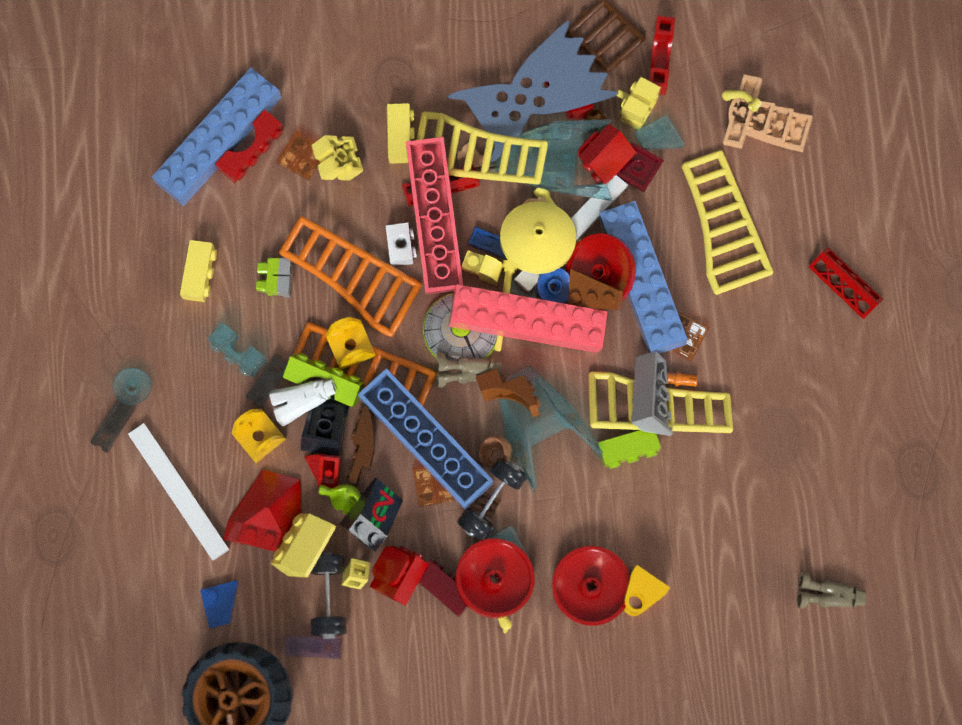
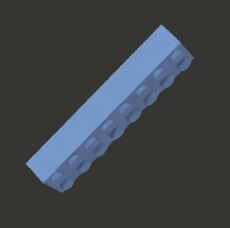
(219, 131)
(650, 294)
(425, 439)

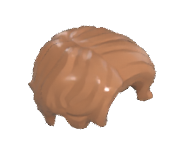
(494, 448)

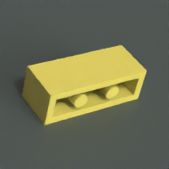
(399, 131)
(198, 271)

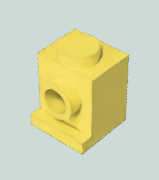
(356, 574)

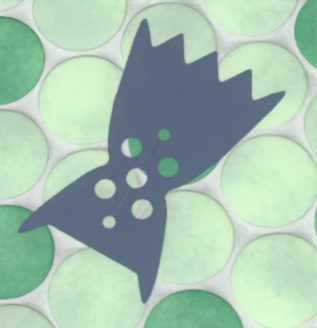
(552, 62)

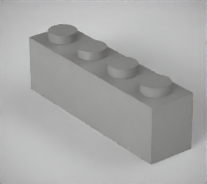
(651, 395)

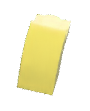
(485, 267)

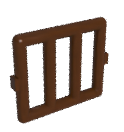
(615, 14)

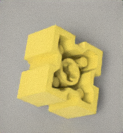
(638, 103)
(337, 158)

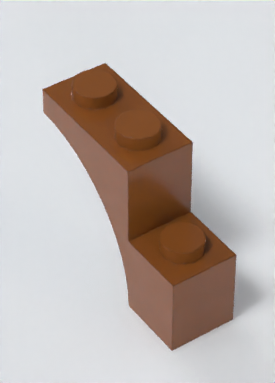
(518, 389)

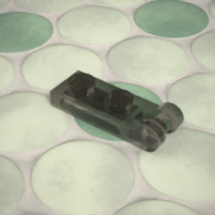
(267, 381)
(113, 425)

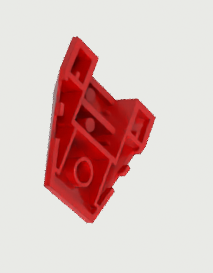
(265, 512)

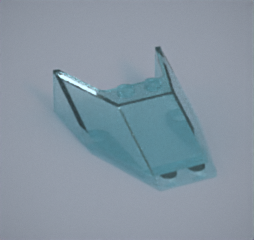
(560, 161)
(525, 431)

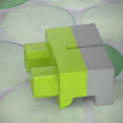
(278, 277)

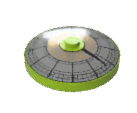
(454, 341)

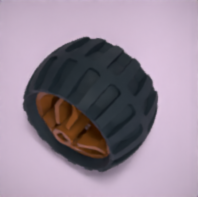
(244, 659)

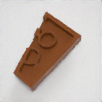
(593, 294)

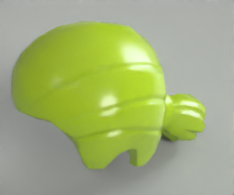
(341, 496)

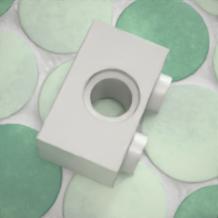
(398, 233)

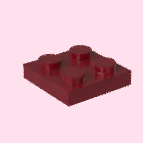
(640, 168)

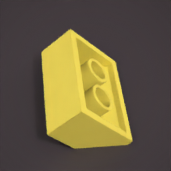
(302, 545)

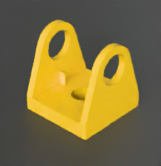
(349, 330)
(252, 422)
(646, 588)

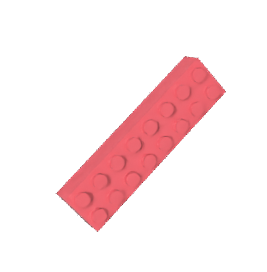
(434, 215)
(528, 318)

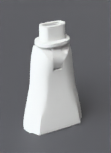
(299, 399)

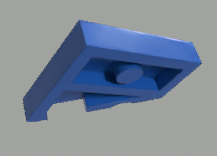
(219, 603)

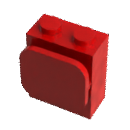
(605, 154)
(397, 573)

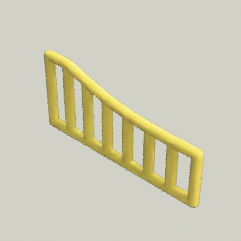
(491, 137)
(708, 234)
(688, 394)

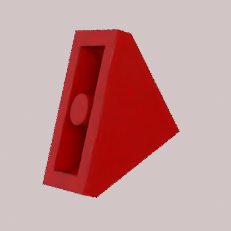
(325, 469)

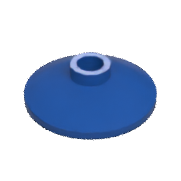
(560, 279)

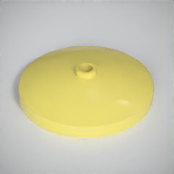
(538, 252)

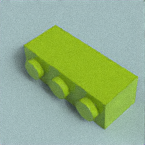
(628, 448)

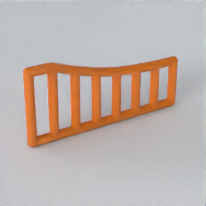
(346, 293)
(396, 361)

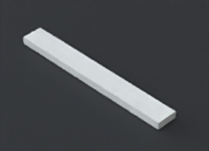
(582, 221)
(178, 492)

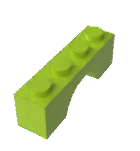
(301, 369)

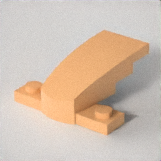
(768, 124)

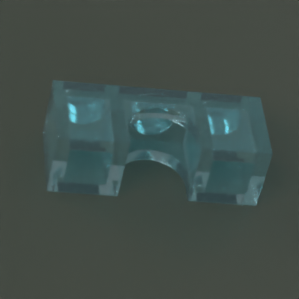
(223, 340)

